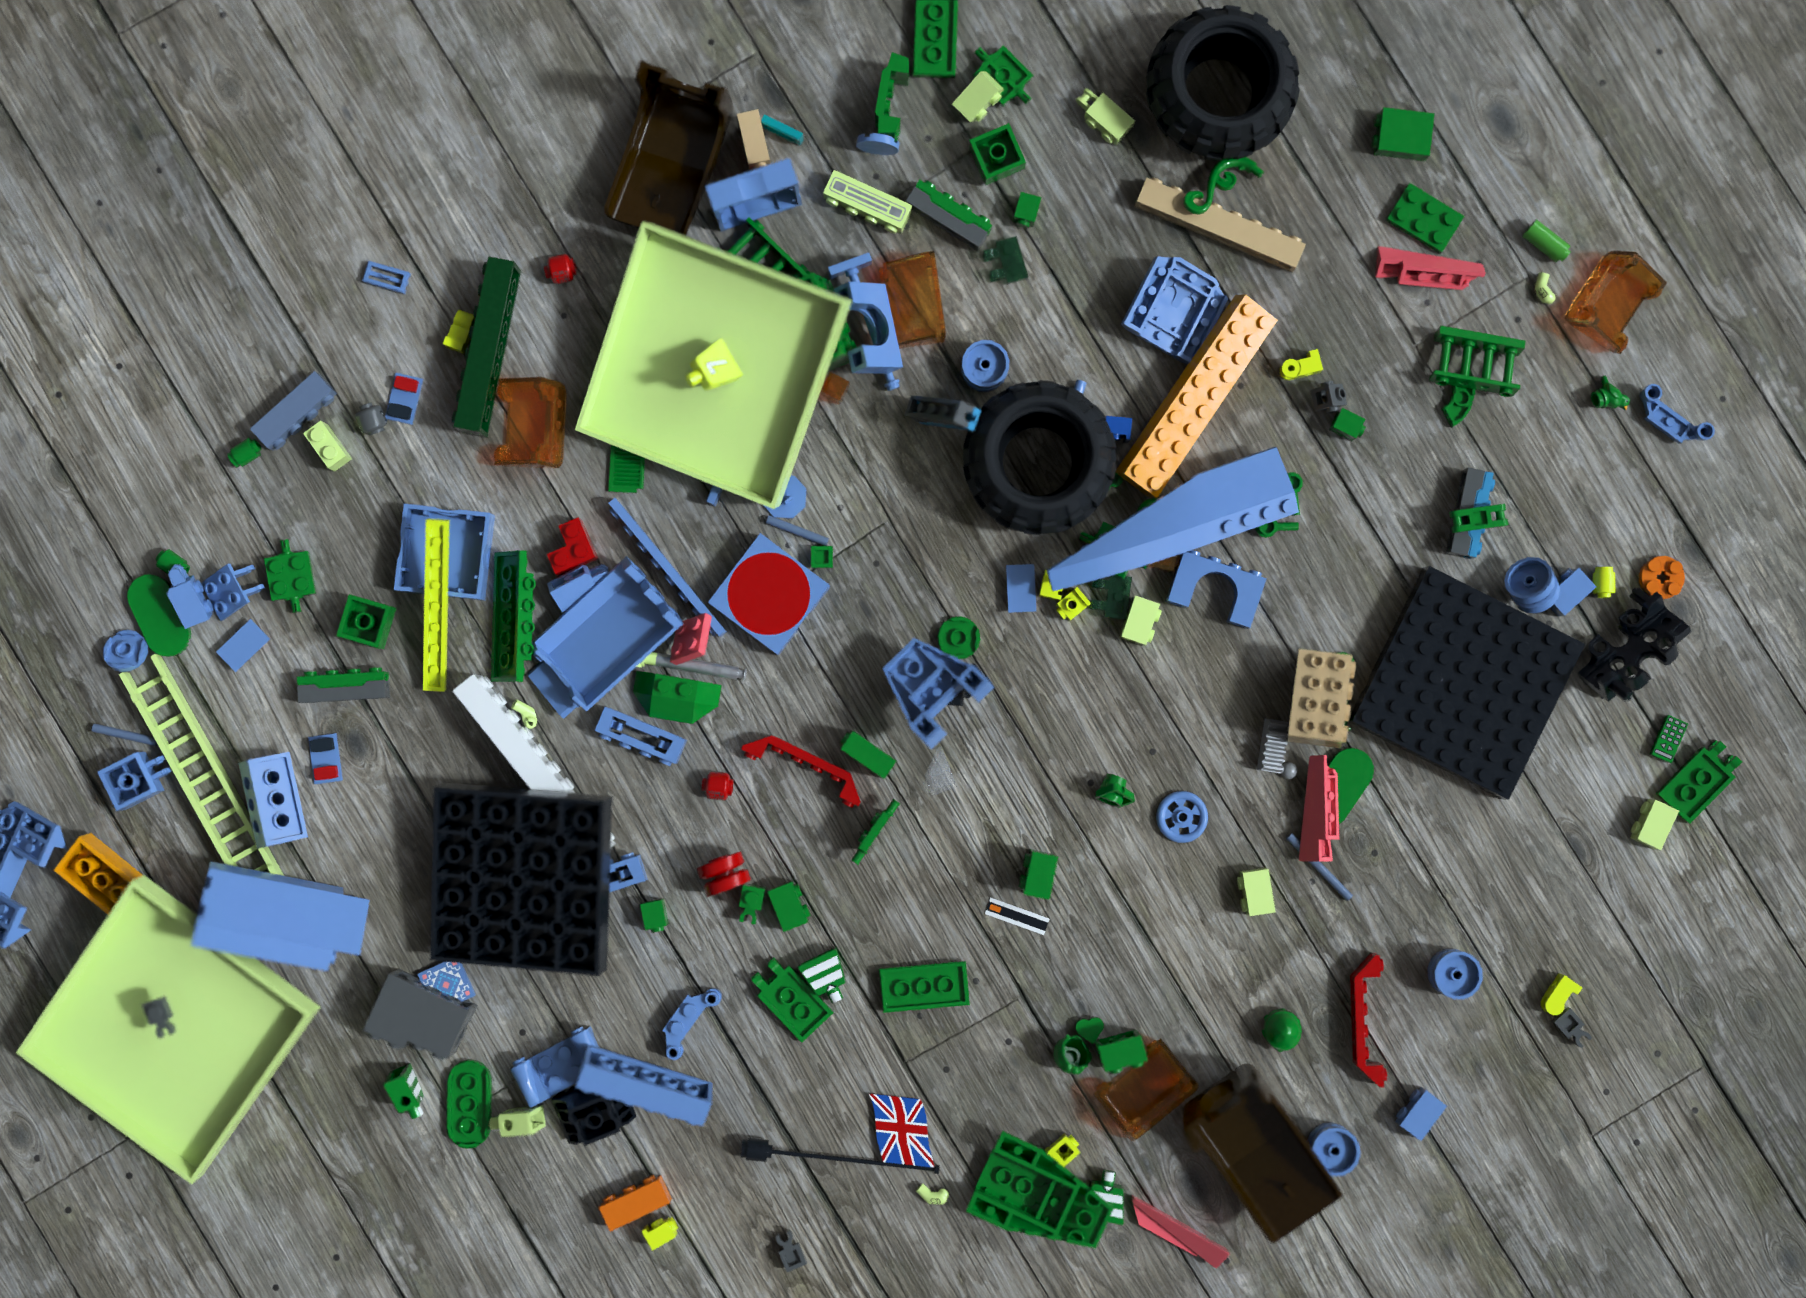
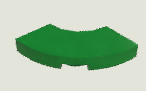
(1459, 404)

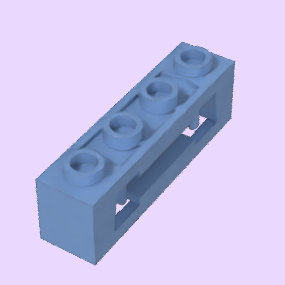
(673, 749)
(635, 868)

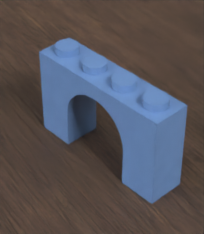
(873, 303)
(1246, 585)

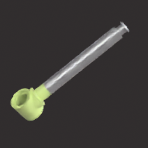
(695, 666)

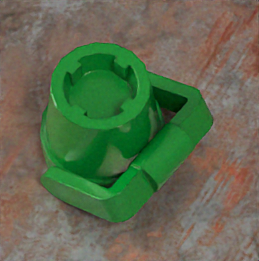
(1114, 792)

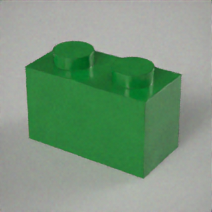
(789, 906)

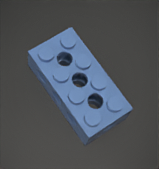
(259, 799)

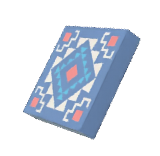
(449, 979)

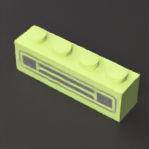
(867, 201)

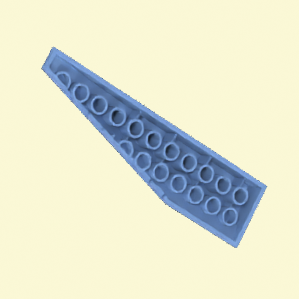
(1191, 516)

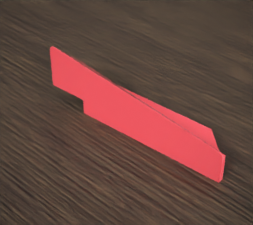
(1426, 269)
(1320, 811)
(1178, 1233)

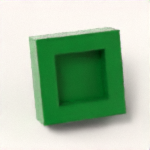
(821, 556)

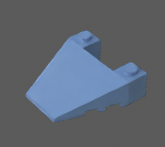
(927, 681)

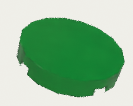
(958, 637)

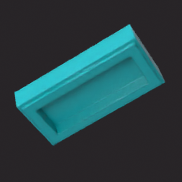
(782, 130)

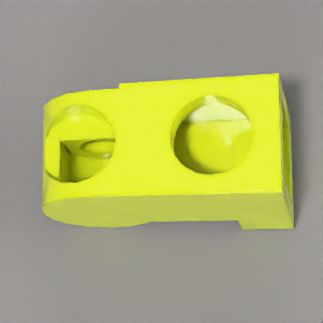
(458, 335)
(1295, 369)
(1558, 993)

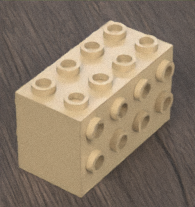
(1321, 698)

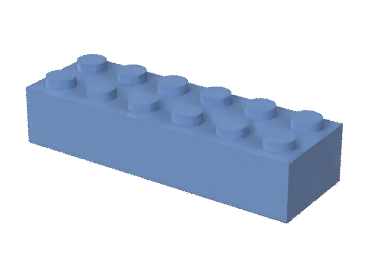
(644, 1085)

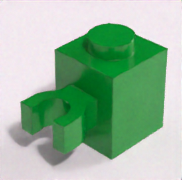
(751, 899)

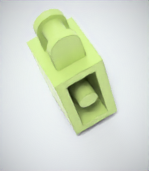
(1105, 116)

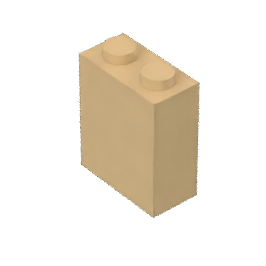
(753, 139)

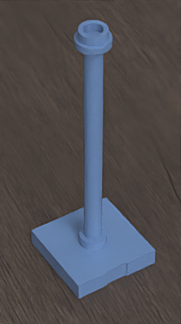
(850, 269)

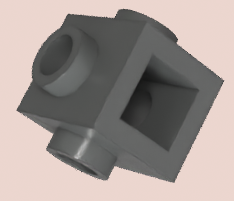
(1329, 397)

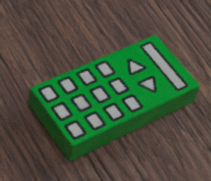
(1668, 739)

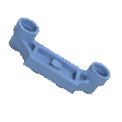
(1669, 421)
(685, 1018)

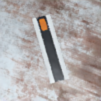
(1017, 916)

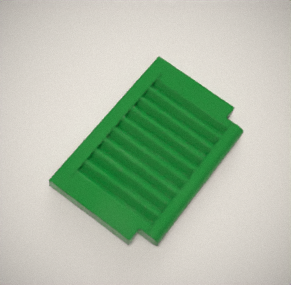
(626, 471)

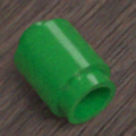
(244, 452)
(168, 559)

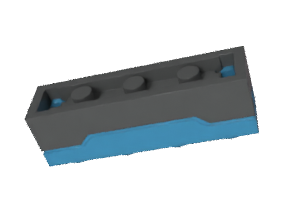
(942, 413)
(1472, 493)

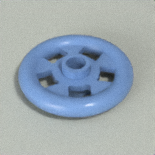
(1164, 813)

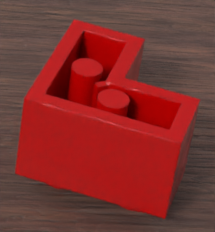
(578, 549)

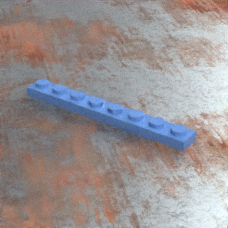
(660, 561)

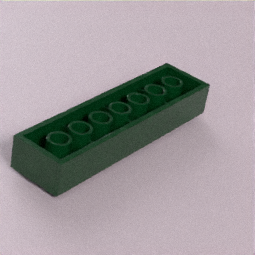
(486, 347)

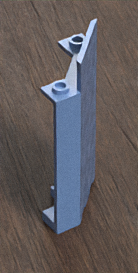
(601, 639)
(277, 917)

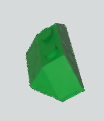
(675, 697)

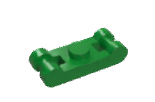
(1478, 518)

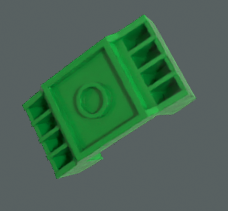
(895, 73)

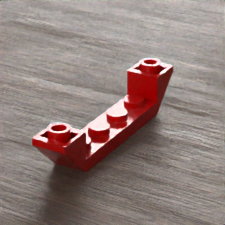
(757, 749)
(1370, 967)

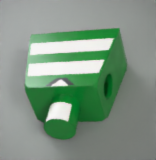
(825, 974)
(405, 1090)
(1111, 1193)

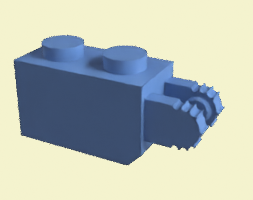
(574, 584)
(188, 597)

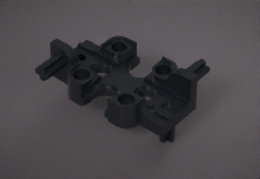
(1652, 620)

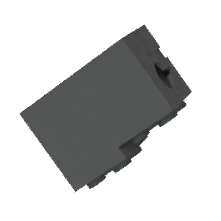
(418, 1016)

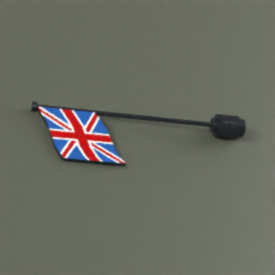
(899, 1133)

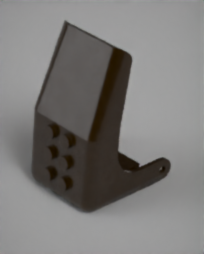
(669, 151)
(1259, 1152)

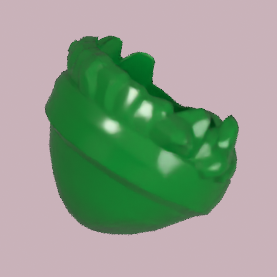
(1282, 1029)
(1071, 1054)

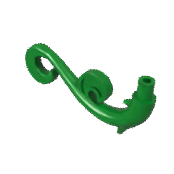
(1223, 184)

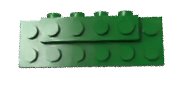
(511, 616)

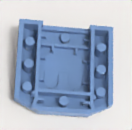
(1175, 307)

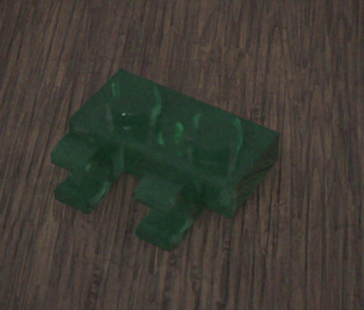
(1011, 260)
(1117, 596)

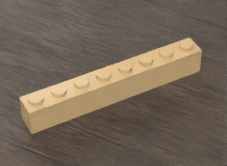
(1222, 225)

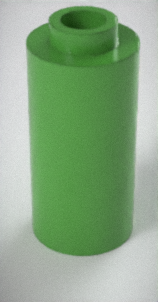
(1547, 241)

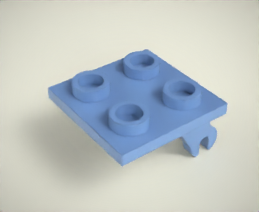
(226, 592)

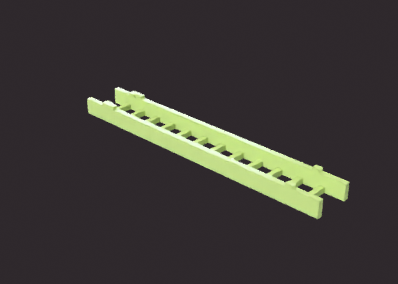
(208, 751)

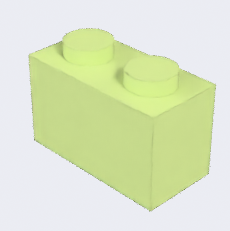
(978, 97)
(327, 446)
(1140, 621)
(1654, 824)
(1256, 892)

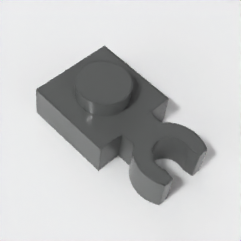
(158, 1013)
(1570, 1025)
(791, 1254)

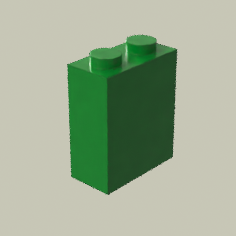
(1403, 134)
(867, 754)

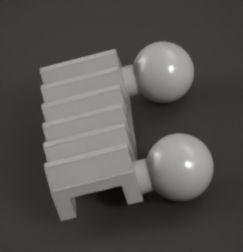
(1272, 749)

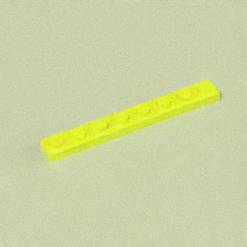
(436, 604)

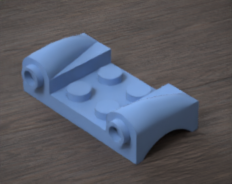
(552, 1068)

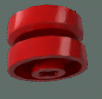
(723, 873)

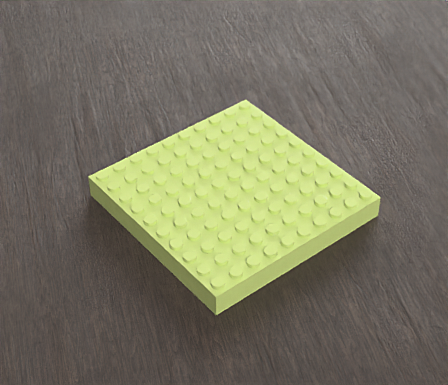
(672, 309)
(190, 1087)

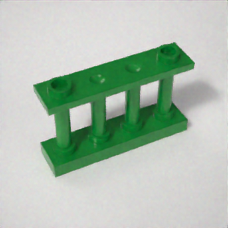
(757, 228)
(1489, 344)

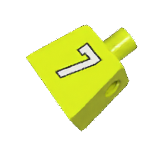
(713, 367)

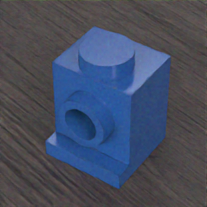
(1120, 427)

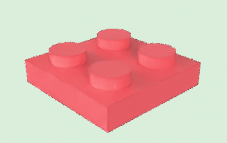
(691, 639)

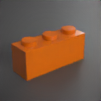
(634, 1202)

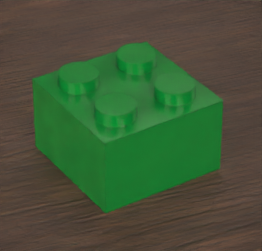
(997, 154)
(366, 621)
(1038, 874)
(1121, 1051)

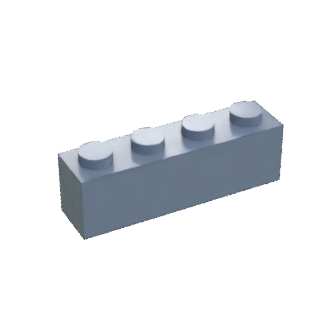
(294, 411)

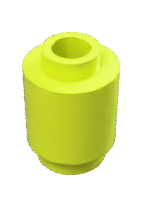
(1604, 581)

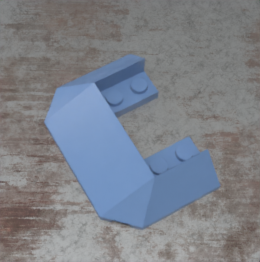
(22, 838)

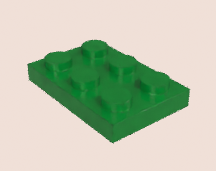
(1425, 218)

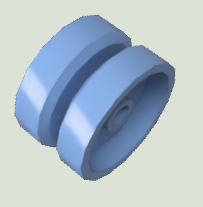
(985, 378)
(1532, 585)
(1468, 974)
(1347, 1149)

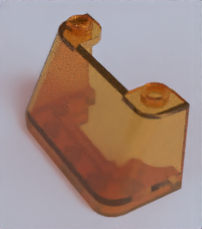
(1613, 297)
(915, 299)
(533, 423)
(1147, 1092)

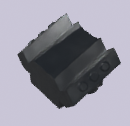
(590, 1116)

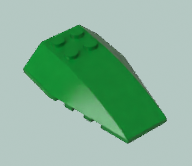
(1037, 1195)

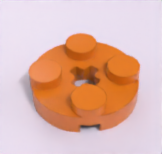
(1672, 570)

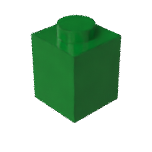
(1026, 210)
(1348, 424)
(654, 915)

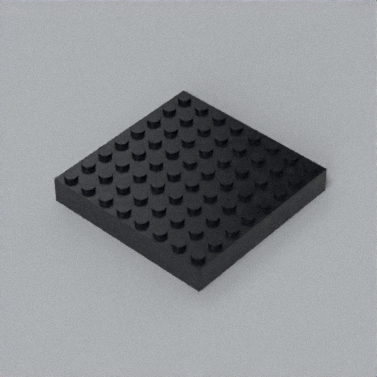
(1466, 682)
(521, 878)

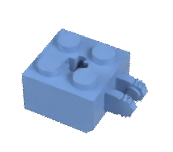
(145, 780)

